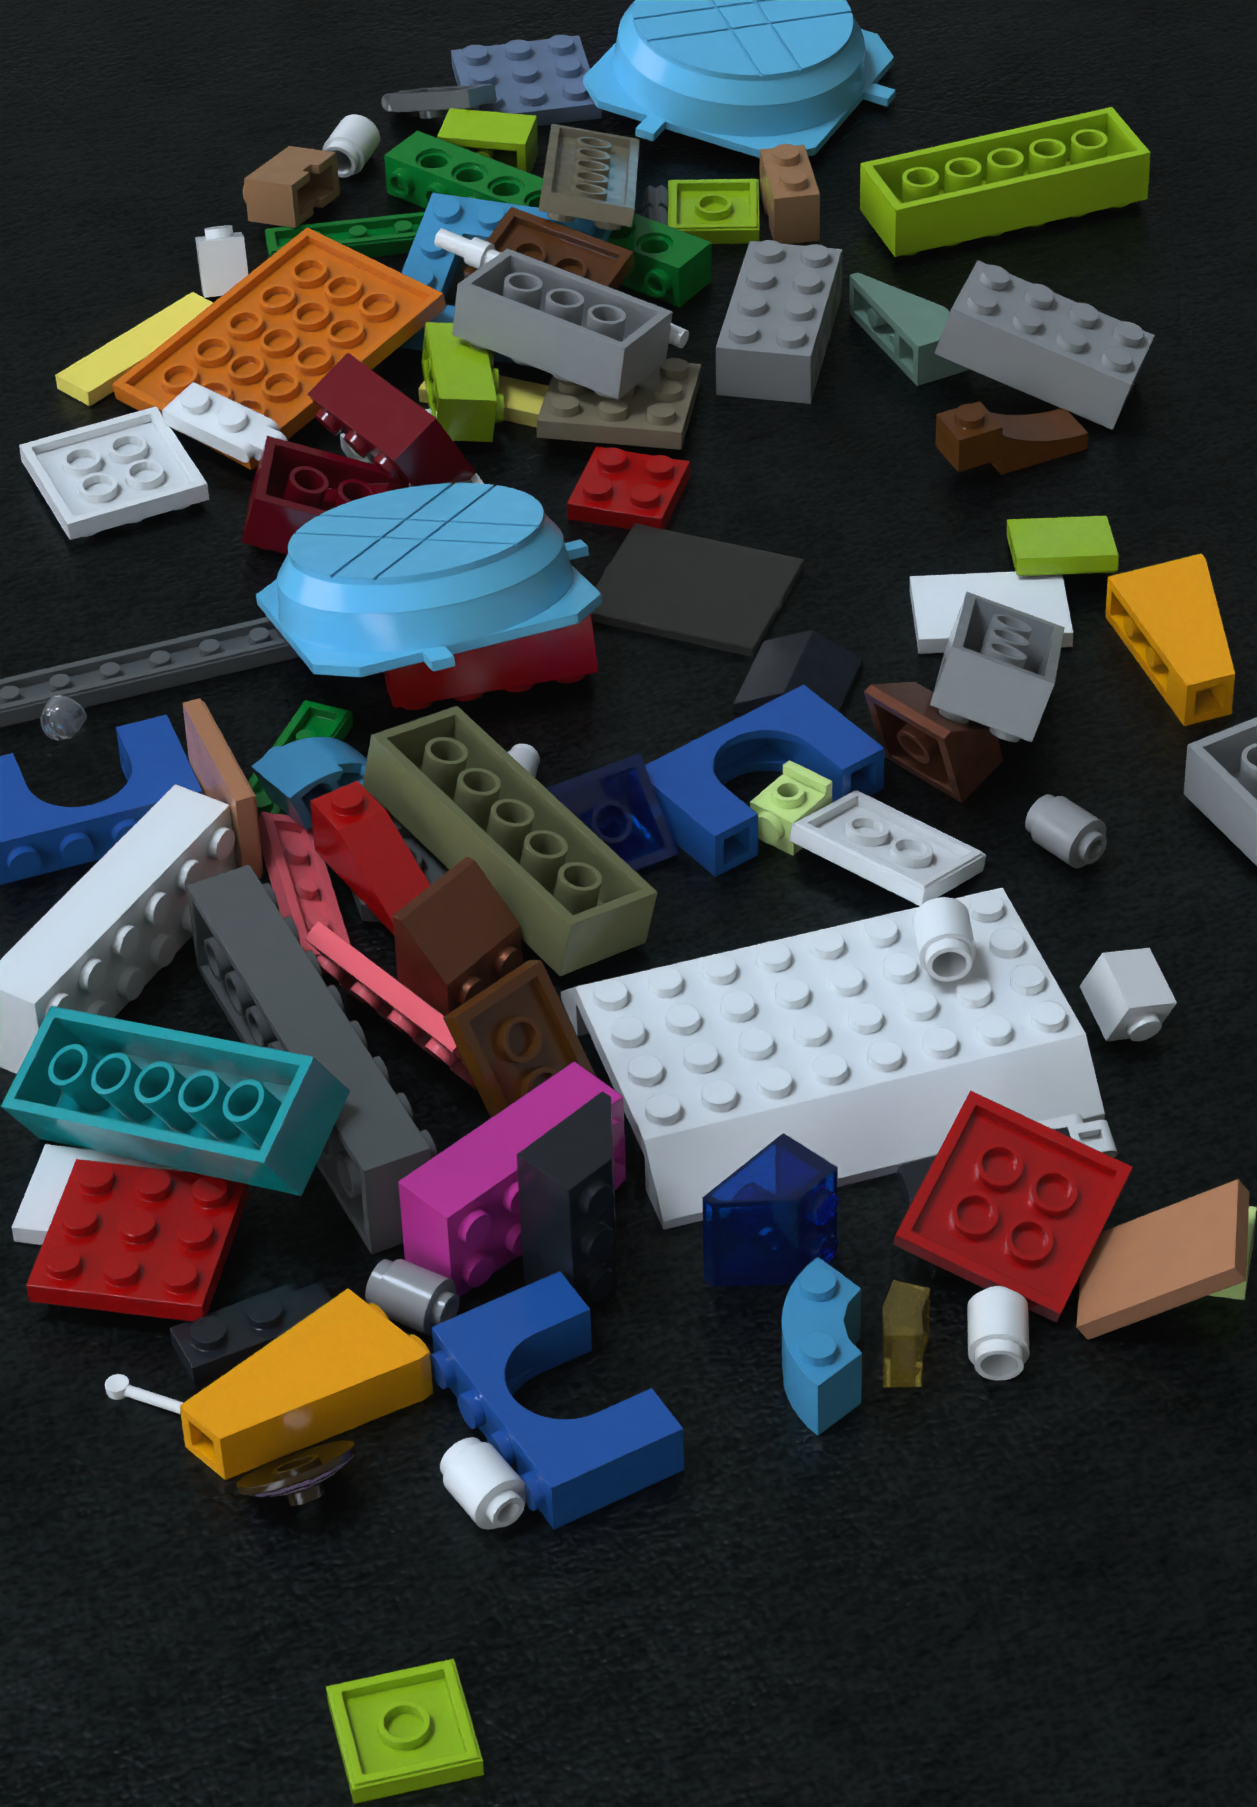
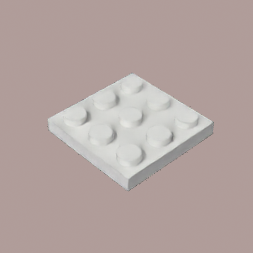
(113, 473)

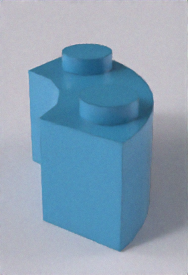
(306, 771)
(819, 1346)

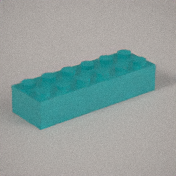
(177, 1099)

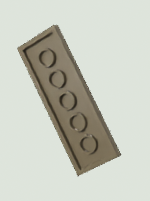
(590, 177)

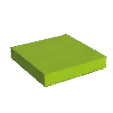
(715, 209)
(1062, 546)
(404, 1731)

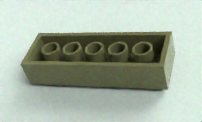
(547, 866)

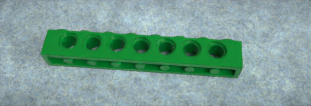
(666, 260)

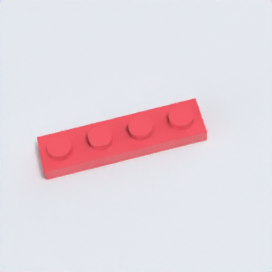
(299, 877)

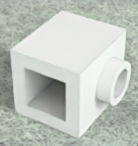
(221, 260)
(1128, 994)

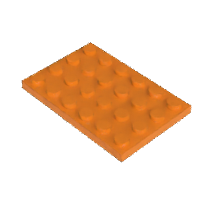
(285, 332)

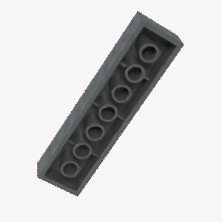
(281, 1003)

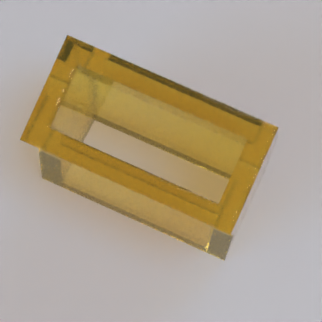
(904, 1334)

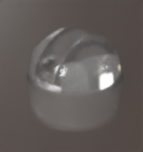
(62, 718)

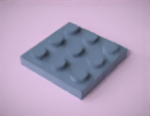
(531, 78)

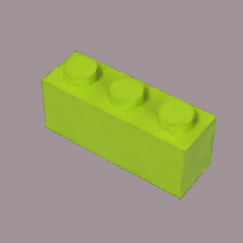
(461, 384)

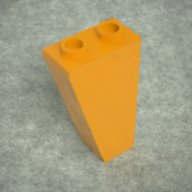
(1176, 635)
(307, 1386)

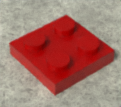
(628, 489)

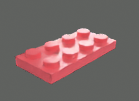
(388, 997)

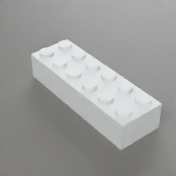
(116, 921)

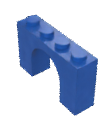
(795, 727)
(52, 837)
(565, 1463)

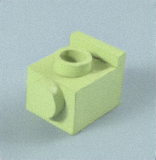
(788, 800)

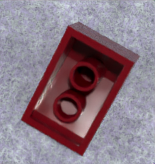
(302, 483)

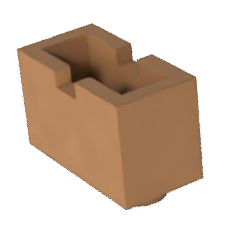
(291, 186)
(789, 194)

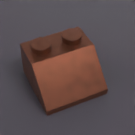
(929, 745)
(456, 938)

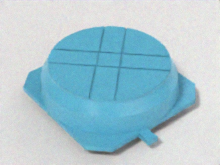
(741, 71)
(424, 578)

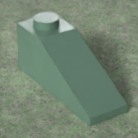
(903, 327)

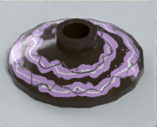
(298, 1474)

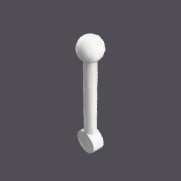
(118, 1388)

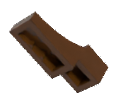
(976, 437)

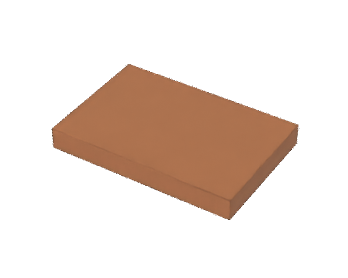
(224, 781)
(1165, 1260)

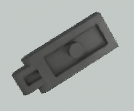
(435, 100)

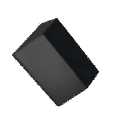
(571, 1202)

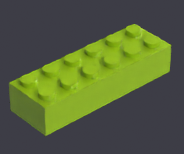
(1004, 181)

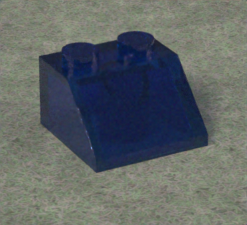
(621, 810)
(771, 1217)

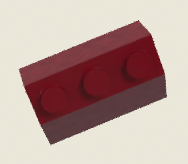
(387, 425)

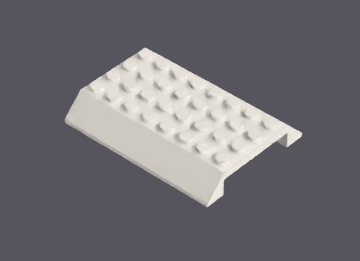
(832, 1046)

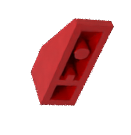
(366, 850)

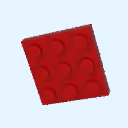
(1012, 1205)
(138, 1241)

